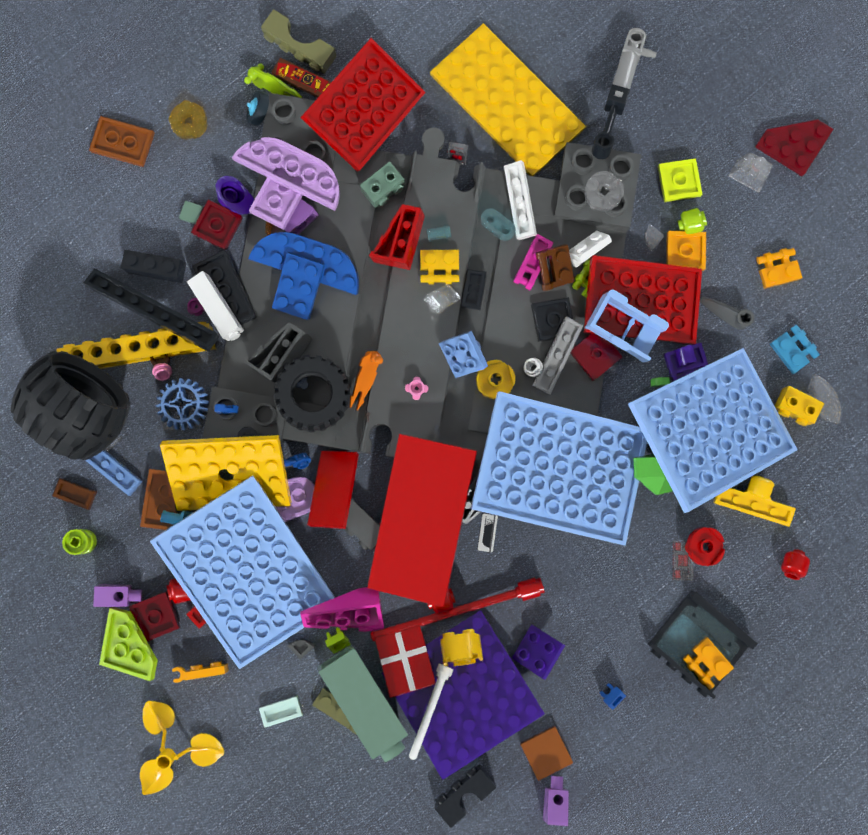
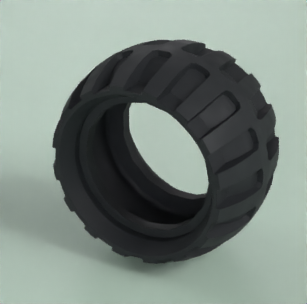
(70, 405)

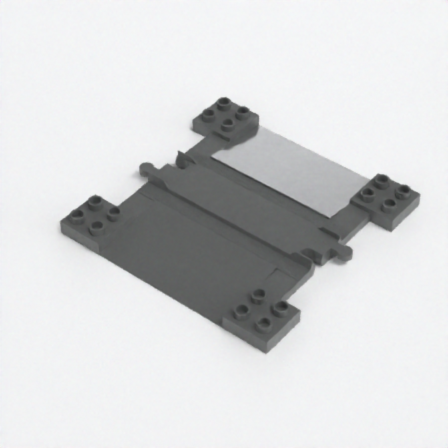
(390, 302)

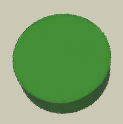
(660, 381)

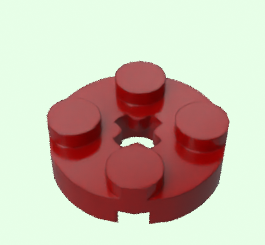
(695, 543)

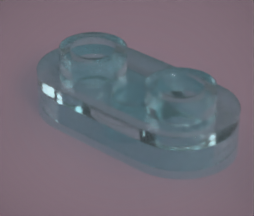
(500, 222)

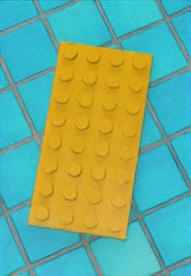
(507, 100)

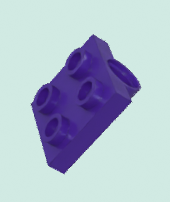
(685, 360)
(538, 652)

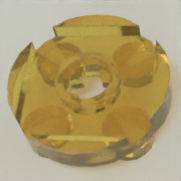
(185, 110)

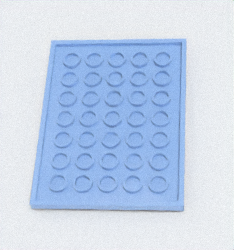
(712, 429)
(559, 469)
(243, 570)

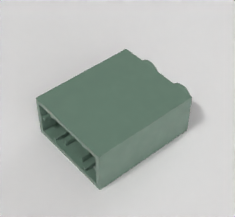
(363, 704)

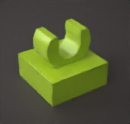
(337, 642)

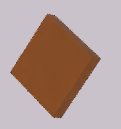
(546, 753)

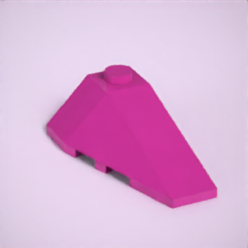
(351, 610)

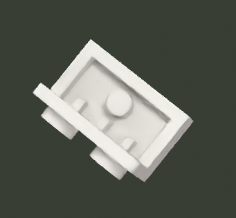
(588, 247)

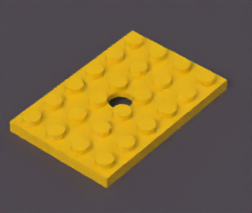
(196, 464)

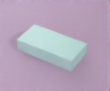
(281, 711)

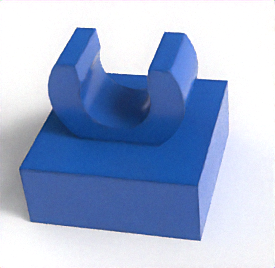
(614, 697)

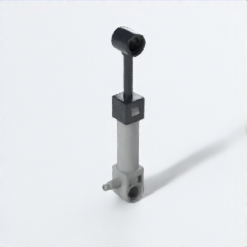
(620, 88)

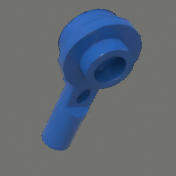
(298, 461)

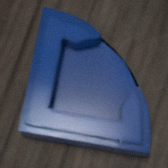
(226, 409)

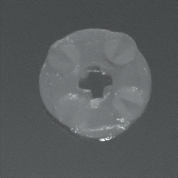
(610, 182)

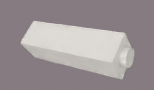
(215, 306)

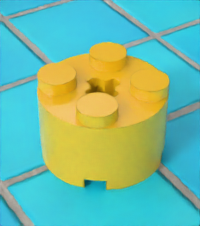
(461, 648)

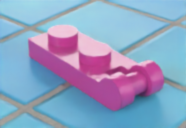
(530, 263)

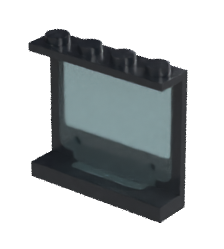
(687, 627)

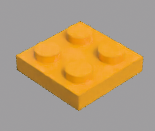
(686, 249)

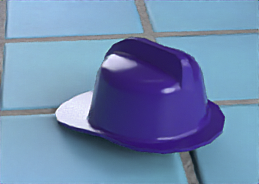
(233, 195)

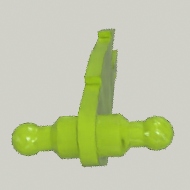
(268, 82)

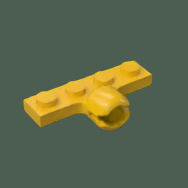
(757, 501)

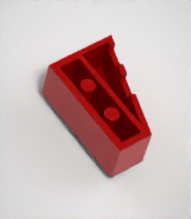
(401, 239)

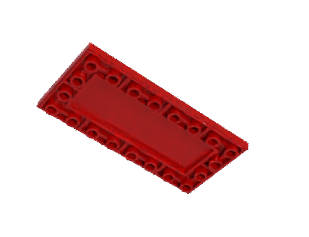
(422, 519)

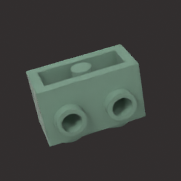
(382, 185)

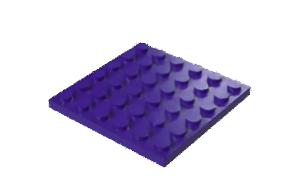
(476, 705)

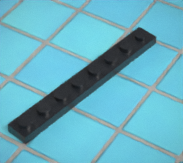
(151, 310)

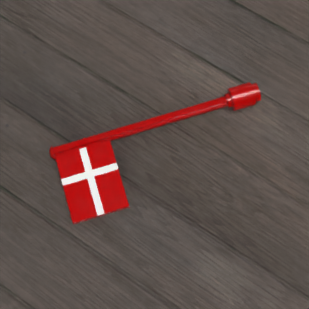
(404, 649)

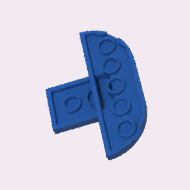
(303, 267)

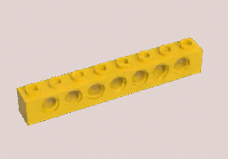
(127, 355)

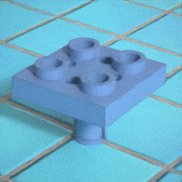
(466, 351)

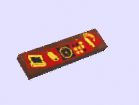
(300, 78)

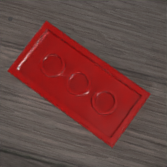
(333, 489)

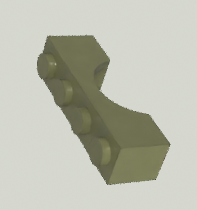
(317, 54)

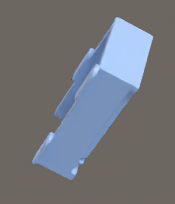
(647, 335)

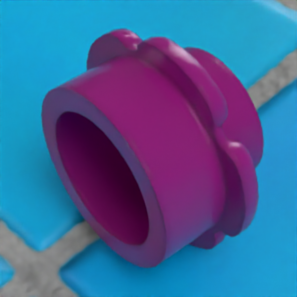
(191, 307)

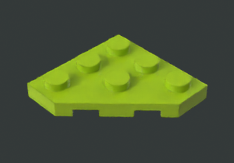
(126, 646)

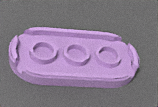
(301, 496)

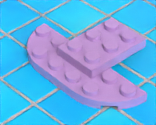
(289, 177)

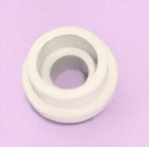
(529, 363)

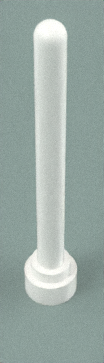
(443, 674)

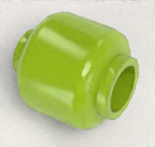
(692, 221)

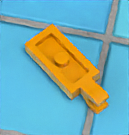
(199, 671)

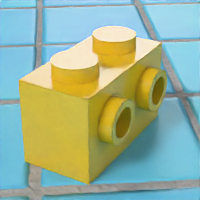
(798, 406)

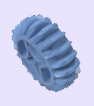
(183, 412)

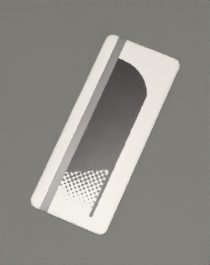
(487, 532)

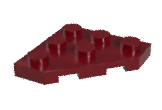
(795, 144)

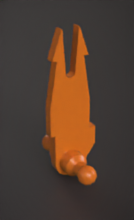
(366, 376)

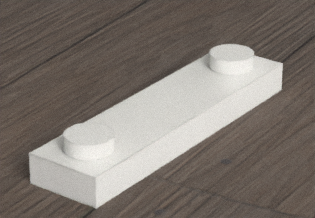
(520, 200)

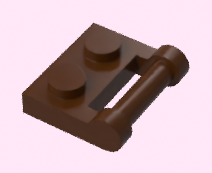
(560, 267)

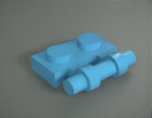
(790, 353)

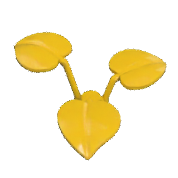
(157, 772)

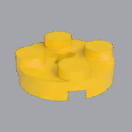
(501, 370)

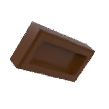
(74, 494)

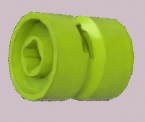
(79, 541)

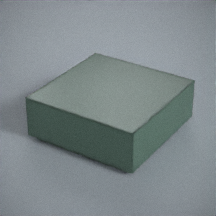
(190, 212)

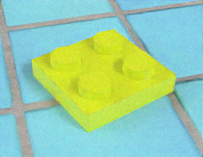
(679, 180)

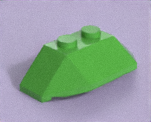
(650, 474)

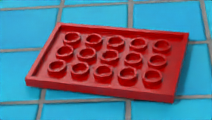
(363, 105)
(650, 287)

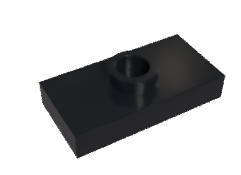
(474, 289)

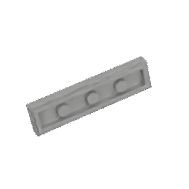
(558, 355)

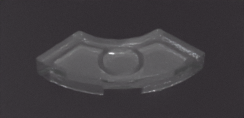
(824, 392)

